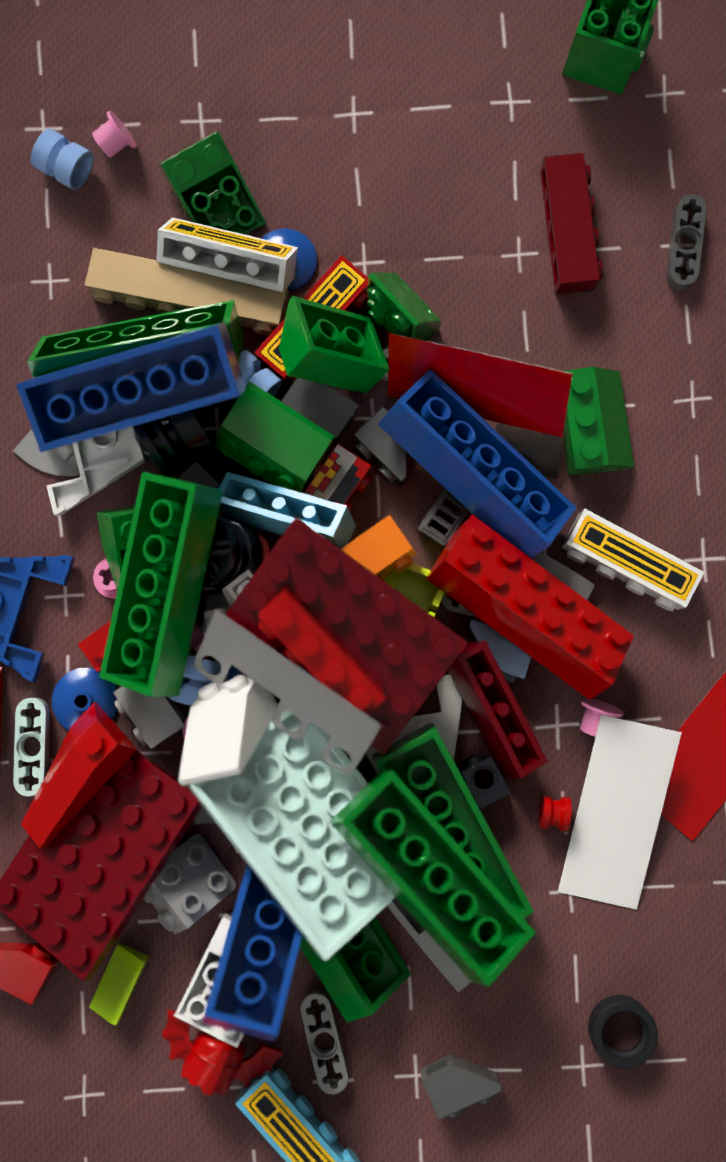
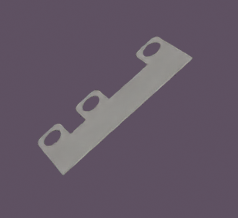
(297, 690)

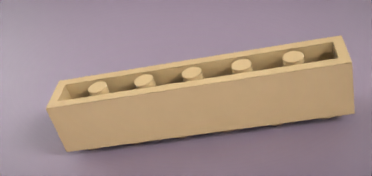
(169, 288)

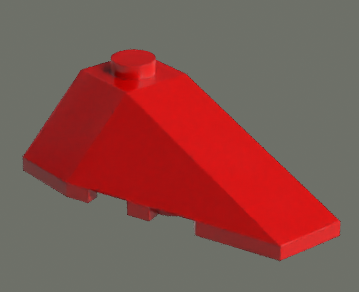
(81, 767)

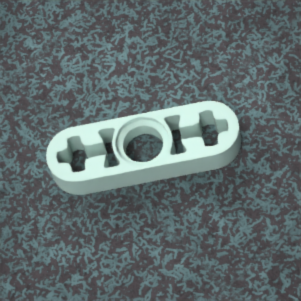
(22, 721)

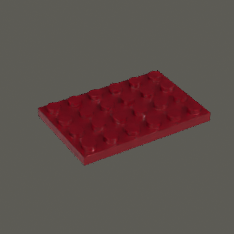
(369, 618)
(99, 866)

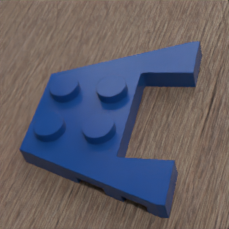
(15, 582)

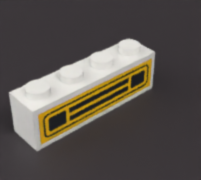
(226, 254)
(631, 560)

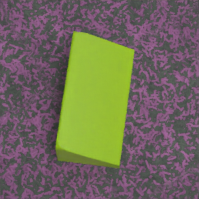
(118, 983)

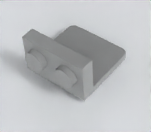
(189, 885)

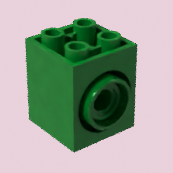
(610, 42)

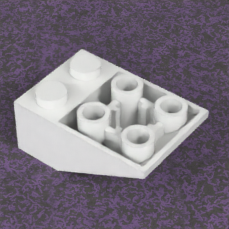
(197, 995)

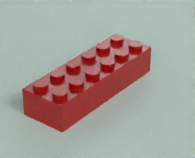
(531, 608)

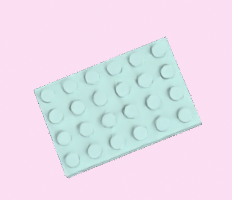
(282, 828)

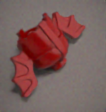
(212, 1061)

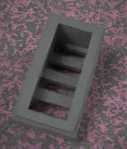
(434, 535)

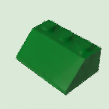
(331, 346)
(596, 423)
(273, 440)
(361, 971)

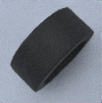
(642, 1050)

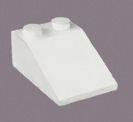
(224, 729)

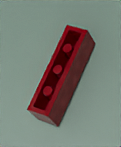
(570, 223)
(496, 711)

